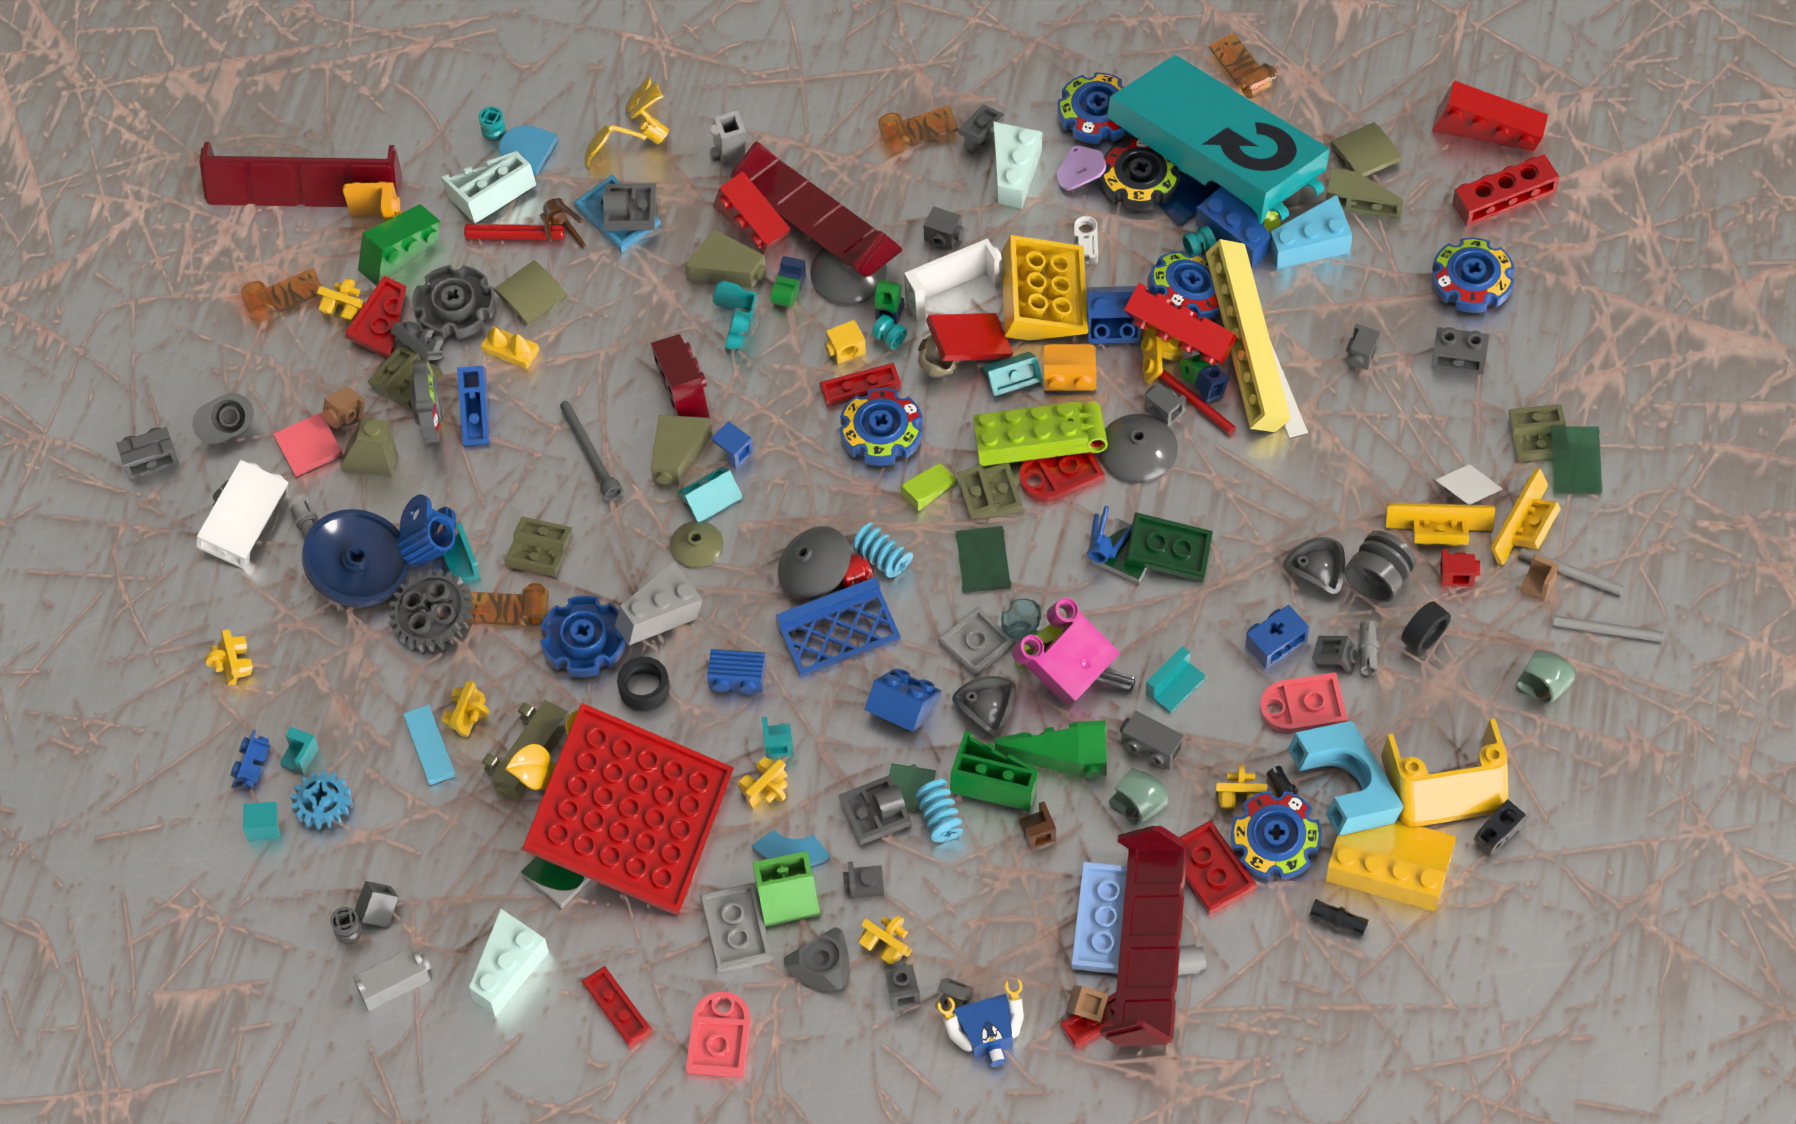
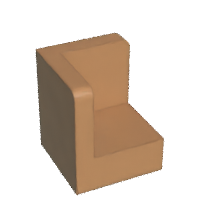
(1540, 578)
(1087, 1003)

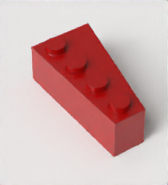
(1179, 325)

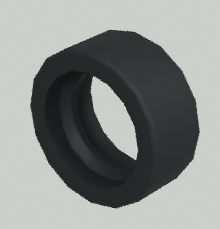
(1426, 627)
(636, 666)

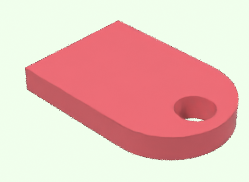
(1304, 703)
(719, 1039)

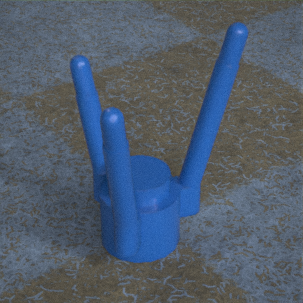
(1100, 545)

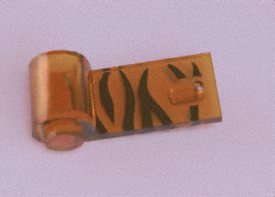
(1242, 66)
(902, 134)
(267, 302)
(511, 609)

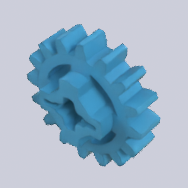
(329, 806)

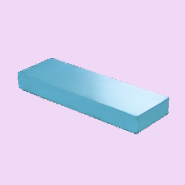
(429, 745)

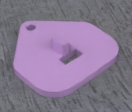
(1078, 162)

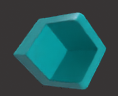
(777, 739)
(300, 751)
(261, 821)

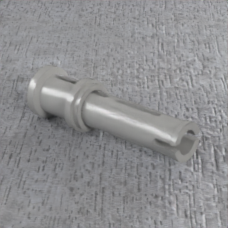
(302, 512)

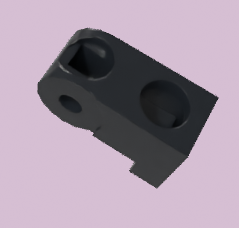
(1500, 827)

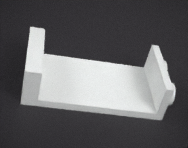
(949, 272)
(241, 513)

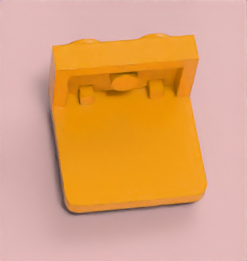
(372, 200)
(1069, 367)

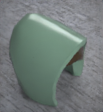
(1546, 677)
(1139, 796)

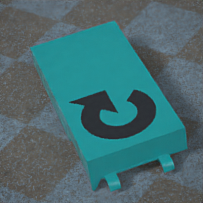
(1219, 136)

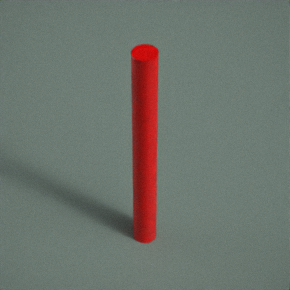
(1198, 403)

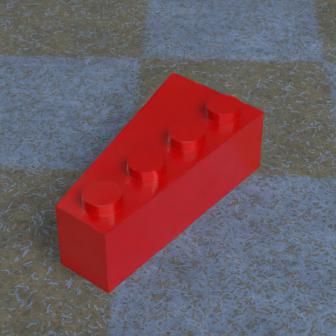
(1488, 118)

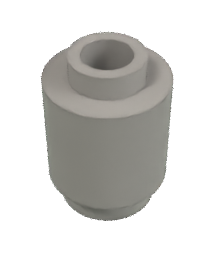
(1191, 959)

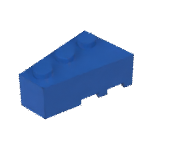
(1235, 222)

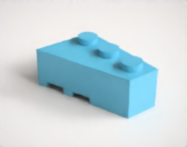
(1312, 236)

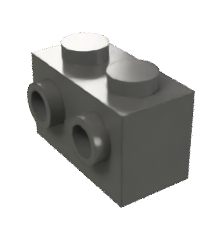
(1460, 350)

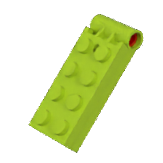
(1039, 432)

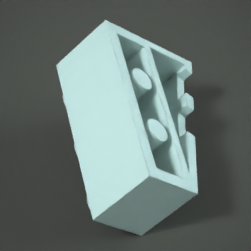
(1015, 161)
(490, 186)
(506, 962)

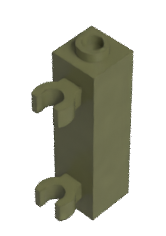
(544, 728)

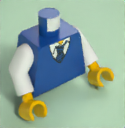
(985, 1025)

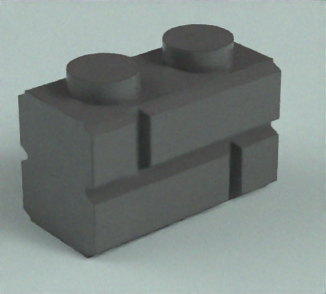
(147, 452)

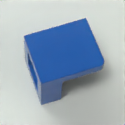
(735, 443)

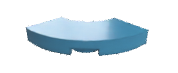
(775, 845)

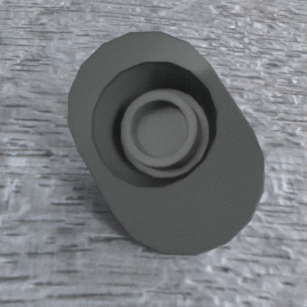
(223, 418)

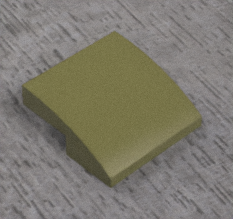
(1366, 150)
(530, 292)
(396, 374)
(1532, 429)
(990, 491)
(538, 546)

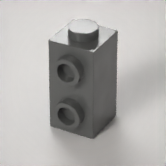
(1151, 739)

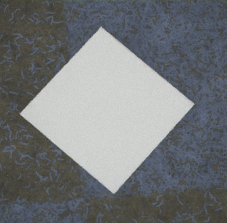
(1469, 484)

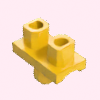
(332, 298)
(224, 657)
(468, 709)
(768, 786)
(1228, 791)
(873, 934)

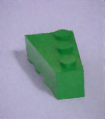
(396, 242)
(992, 776)

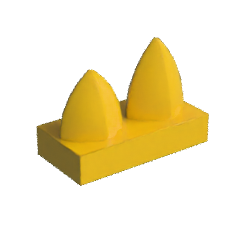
(510, 347)

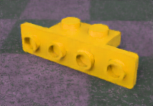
(1153, 352)
(1527, 520)
(1440, 522)

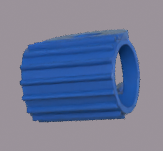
(419, 537)

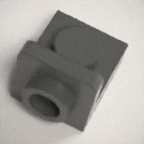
(1335, 651)
(864, 881)

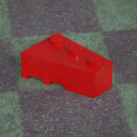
(751, 213)

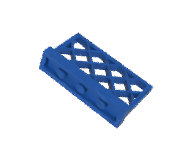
(823, 610)

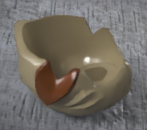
(931, 361)

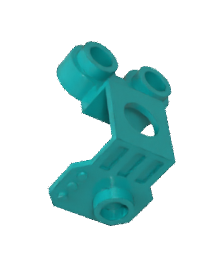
(733, 296)

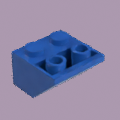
(1107, 315)
(902, 699)

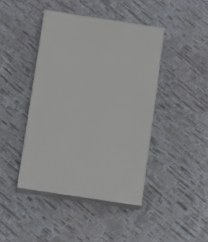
(736, 928)

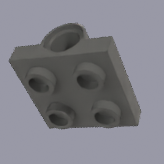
(629, 207)
(875, 809)

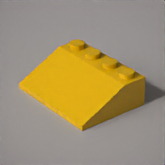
(1043, 289)
(1393, 863)

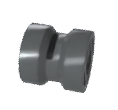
(344, 931)

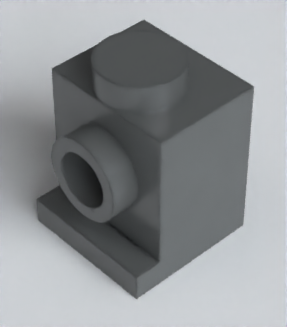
(1362, 346)
(1164, 403)
(904, 993)

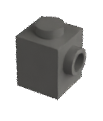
(943, 228)

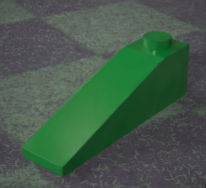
(1073, 751)

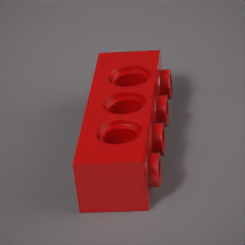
(1505, 189)

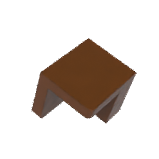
(1038, 827)

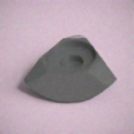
(1318, 563)
(987, 701)
(821, 962)

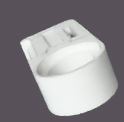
(1087, 240)

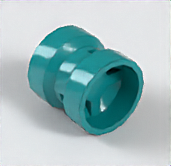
(492, 123)
(1198, 241)
(887, 330)

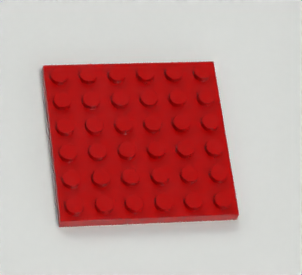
(628, 809)

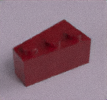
(681, 376)

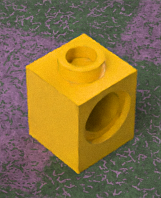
(845, 342)

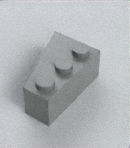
(659, 606)

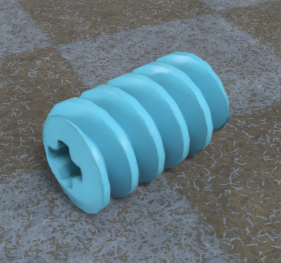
(880, 551)
(937, 811)

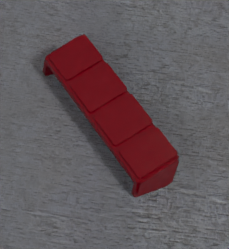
(290, 179)
(817, 212)
(1149, 938)

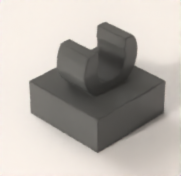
(955, 990)

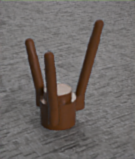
(556, 213)

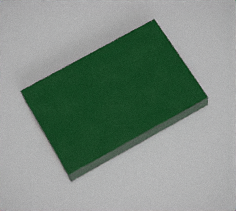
(1168, 547)

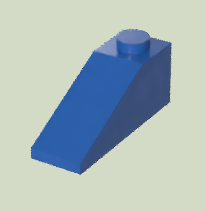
(473, 404)

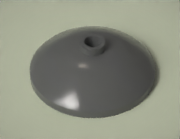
(840, 282)
(1139, 459)
(814, 563)

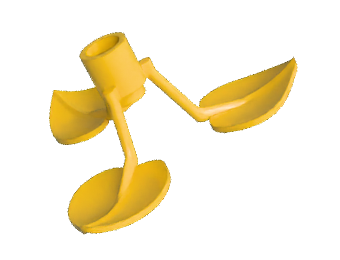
(651, 128)
(533, 761)

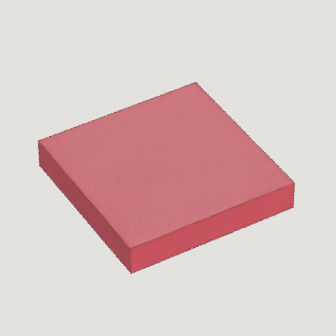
(308, 444)

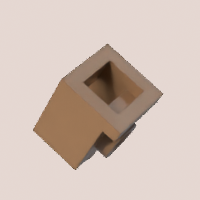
(343, 407)

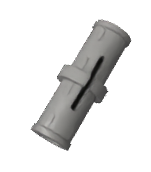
(1368, 647)

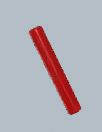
(512, 231)

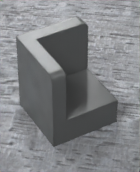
(376, 904)

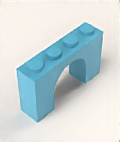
(1344, 747)

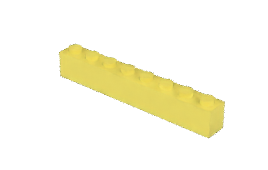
(1252, 350)

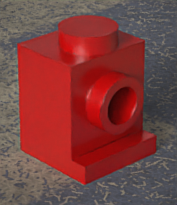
(1458, 569)

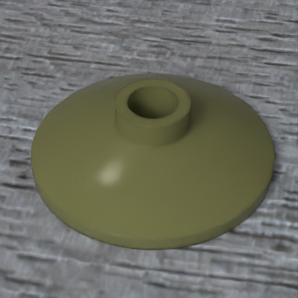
(698, 553)

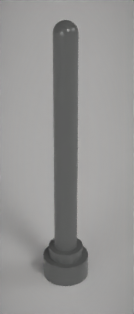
(610, 487)

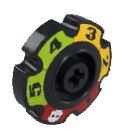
(1139, 176)

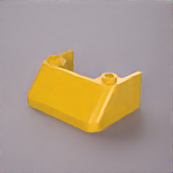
(1453, 793)

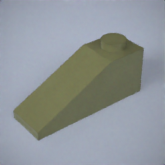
(1362, 195)

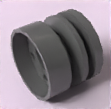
(1380, 566)

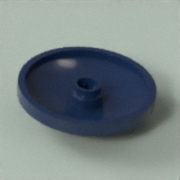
(354, 558)

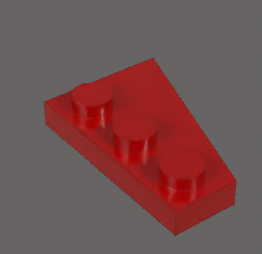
(377, 317)

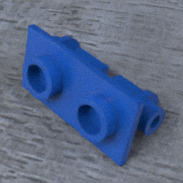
(253, 750)

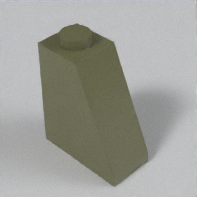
(725, 260)
(677, 446)
(370, 449)

